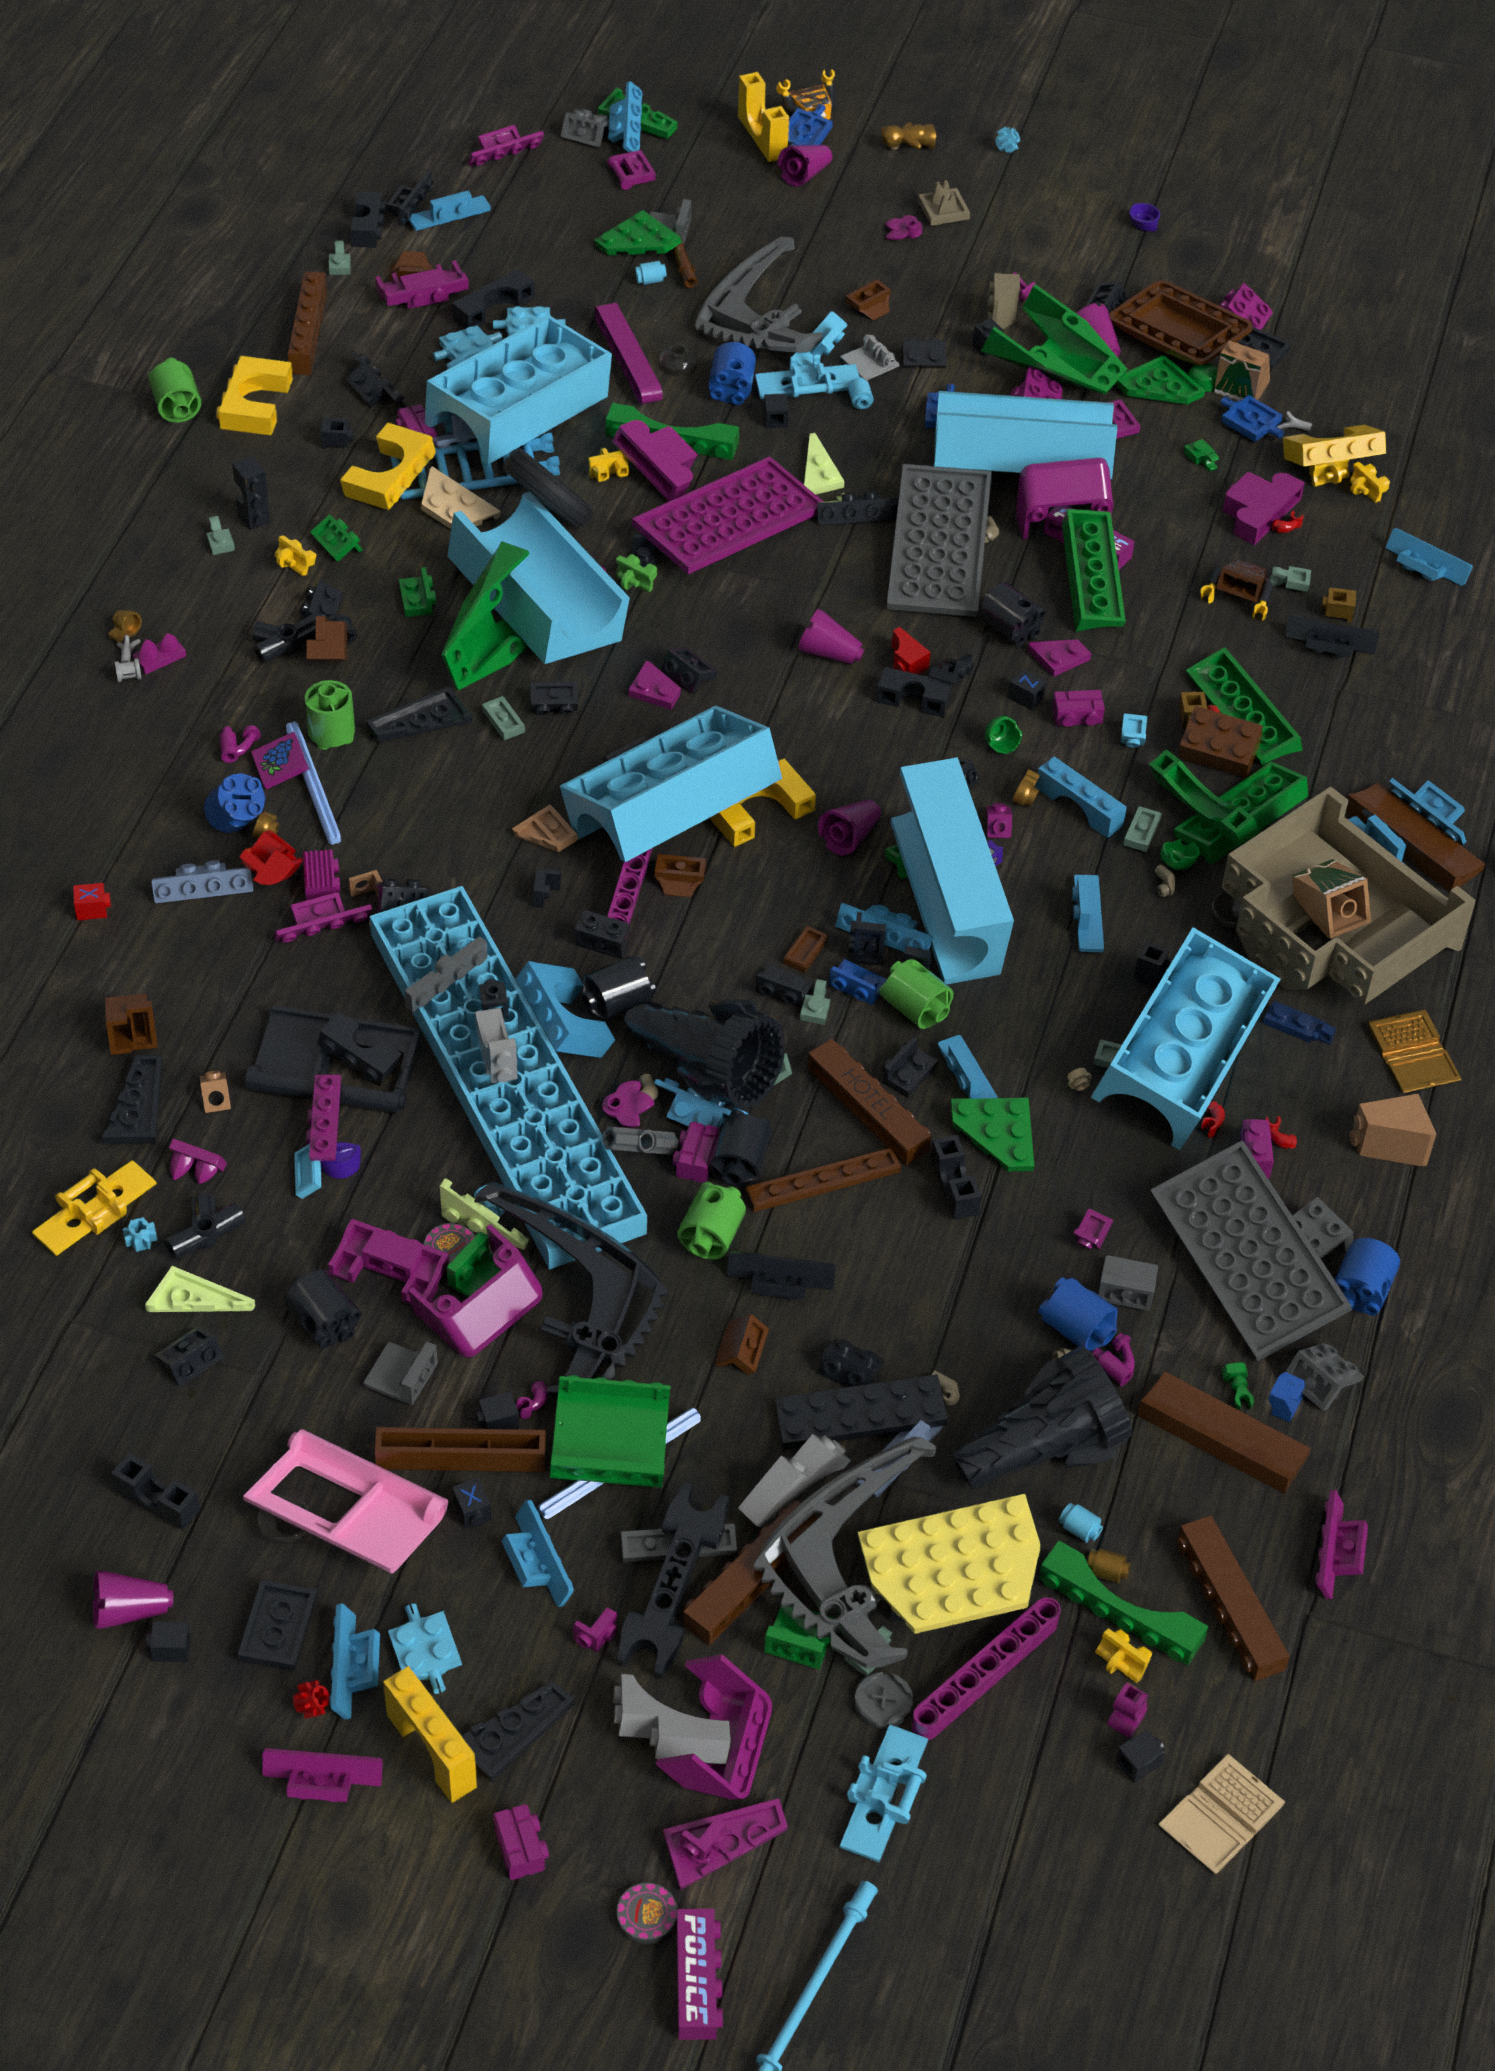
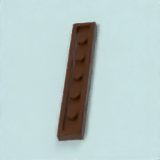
(822, 1179)

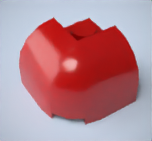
(270, 859)

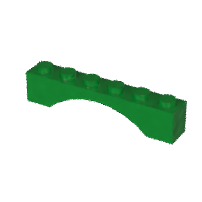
(711, 440)
(1180, 782)
(1170, 1632)

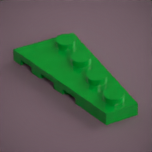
(651, 122)

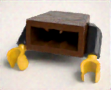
(1243, 581)

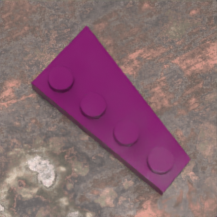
(744, 1832)

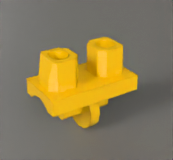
(608, 463)
(1329, 472)
(1366, 482)
(292, 555)
(1122, 1655)

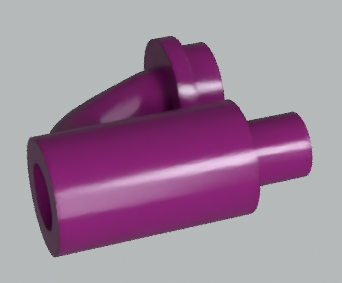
(228, 743)
(1112, 1366)

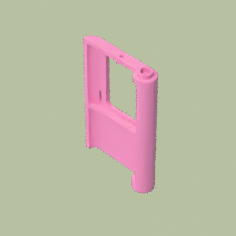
(380, 1526)

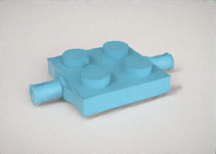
(522, 317)
(465, 343)
(425, 1646)

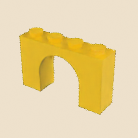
(766, 127)
(249, 376)
(1356, 443)
(385, 488)
(789, 792)
(412, 1709)

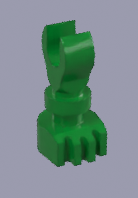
(1237, 1374)

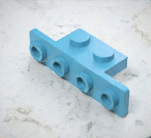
(831, 331)

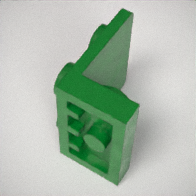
(472, 1266)
(793, 1642)

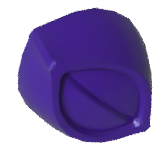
(1144, 216)
(346, 1163)

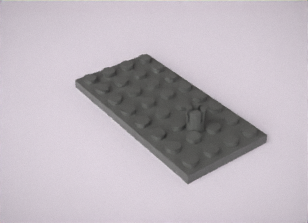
(939, 540)
(1250, 1250)

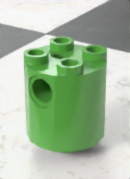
(174, 391)
(330, 714)
(917, 993)
(712, 1221)

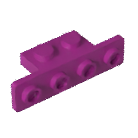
(503, 142)
(319, 914)
(324, 1118)
(1342, 1546)
(321, 1774)

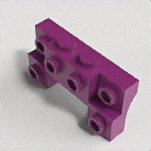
(423, 287)
(389, 1255)

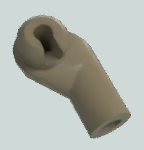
(991, 530)
(648, 1086)

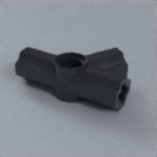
(283, 638)
(205, 1227)

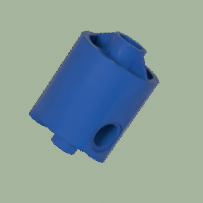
(732, 373)
(234, 803)
(1367, 1274)
(1080, 1314)

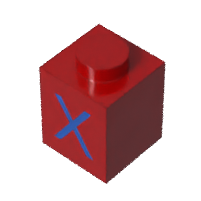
(91, 901)

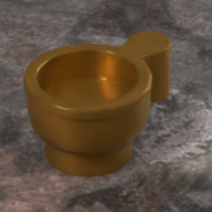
(125, 623)
(1026, 792)
(264, 823)

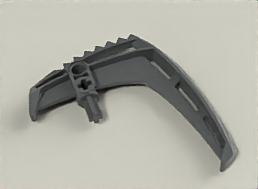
(743, 323)
(815, 1565)

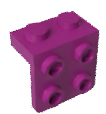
(1247, 305)

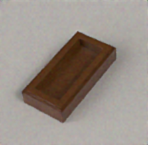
(805, 949)

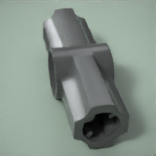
(640, 1140)

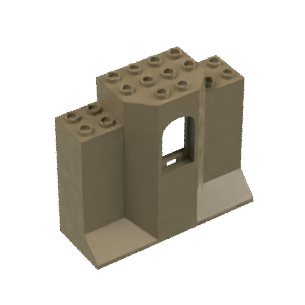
(1407, 913)

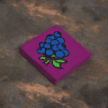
(280, 760)

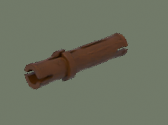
(685, 268)

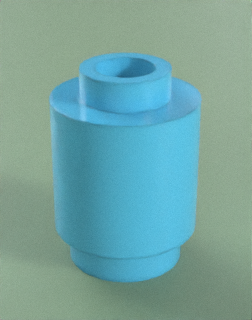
(650, 272)
(860, 393)
(1081, 1522)

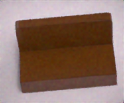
(742, 1343)

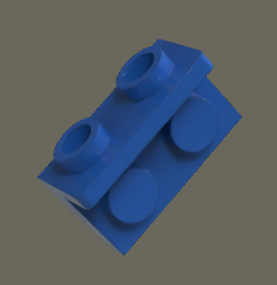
(856, 981)

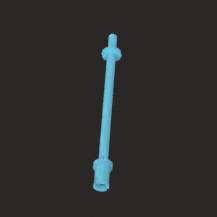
(854, 1912)

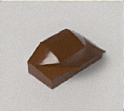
(410, 263)
(871, 299)
(679, 874)

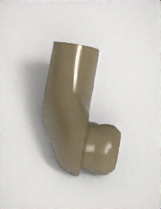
(1168, 879)
(949, 1389)

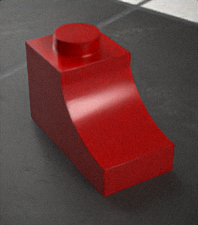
(909, 653)

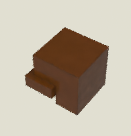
(329, 642)
(130, 1023)

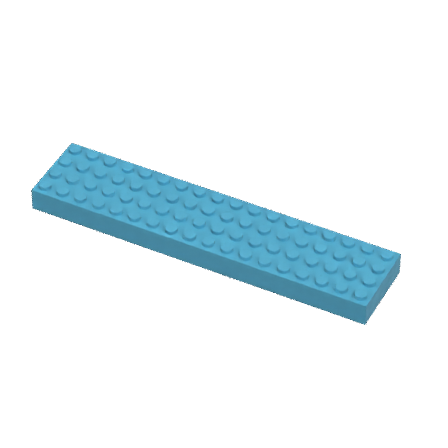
(529, 1125)

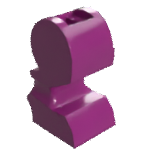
(1129, 1710)

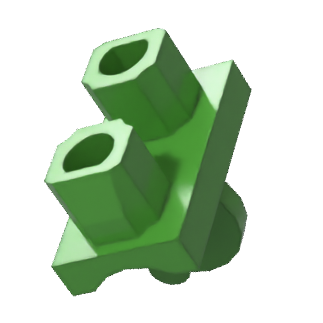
(635, 575)

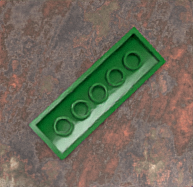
(1092, 569)
(1238, 696)
(1262, 795)

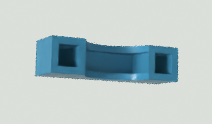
(1102, 810)

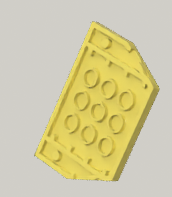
(955, 1563)

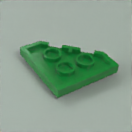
(638, 235)
(1160, 381)
(997, 1128)

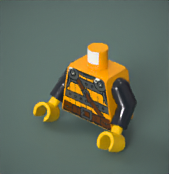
(810, 97)

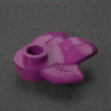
(904, 227)
(631, 1104)

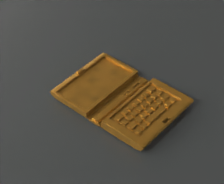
(1413, 1051)

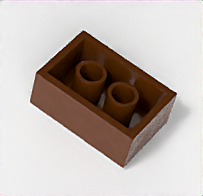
(1220, 741)

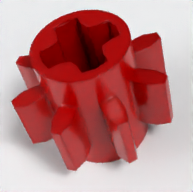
(311, 1699)

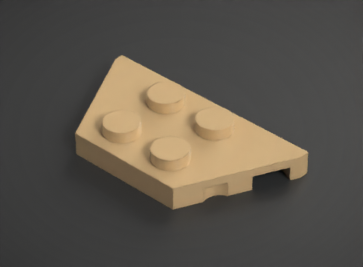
(446, 497)

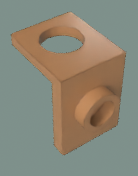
(371, 877)
(211, 1082)

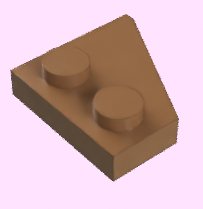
(547, 830)

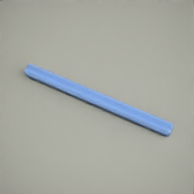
(316, 791)
(581, 1488)

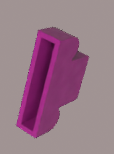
(659, 456)
(1259, 502)

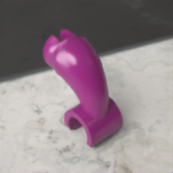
(528, 1405)

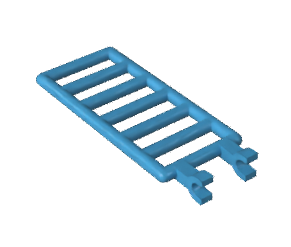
(534, 445)

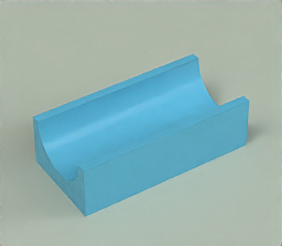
(521, 386)
(1020, 431)
(557, 594)
(673, 781)
(952, 873)
(1190, 1032)

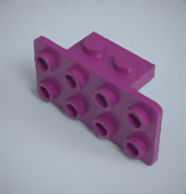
(1037, 386)

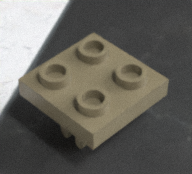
(943, 205)

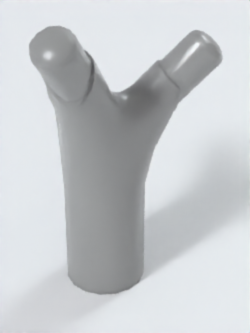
(1295, 423)
(127, 648)

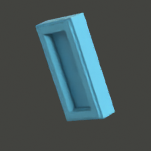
(306, 1173)

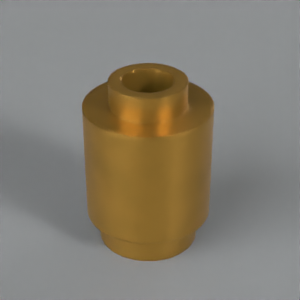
(1108, 1565)

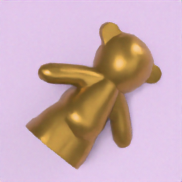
(909, 134)

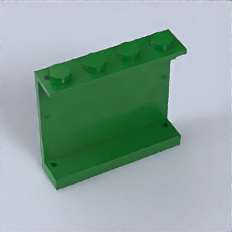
(610, 1431)

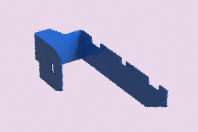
(1286, 1396)

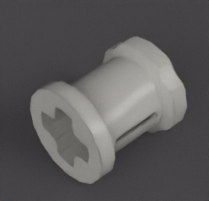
(128, 670)

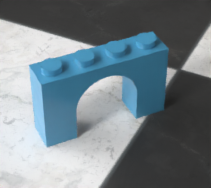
(544, 989)

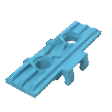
(807, 379)
(876, 1789)

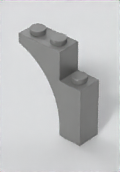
(496, 1047)
(792, 1477)
(668, 1729)

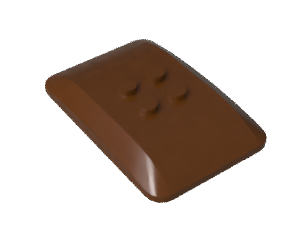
(1179, 322)

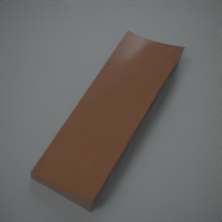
(1425, 843)
(1224, 1432)

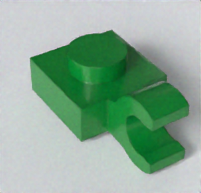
(1202, 453)

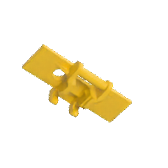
(98, 1212)

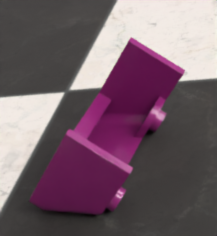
(1062, 485)
(489, 1310)
(748, 1708)

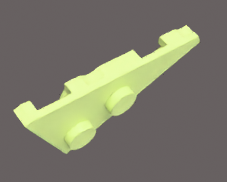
(820, 470)
(474, 1215)
(189, 1293)

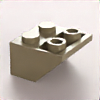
(1003, 299)

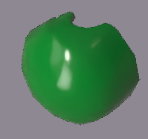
(1204, 375)
(1003, 734)
(1179, 856)

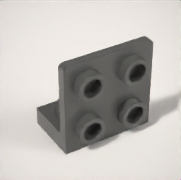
(584, 126)
(677, 223)
(1323, 1228)
(1128, 1282)
(402, 1372)
(1323, 1373)

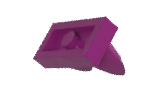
(157, 655)
(185, 1155)

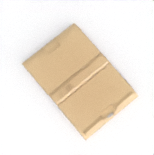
(1222, 1814)

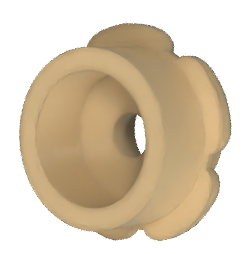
(1079, 1079)

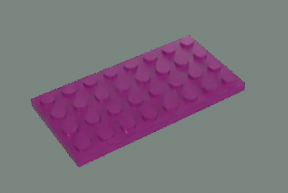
(728, 515)

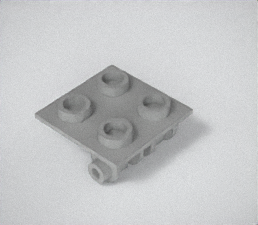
(871, 358)

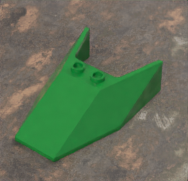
(1072, 347)
(476, 642)

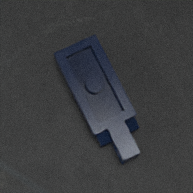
(1298, 1024)

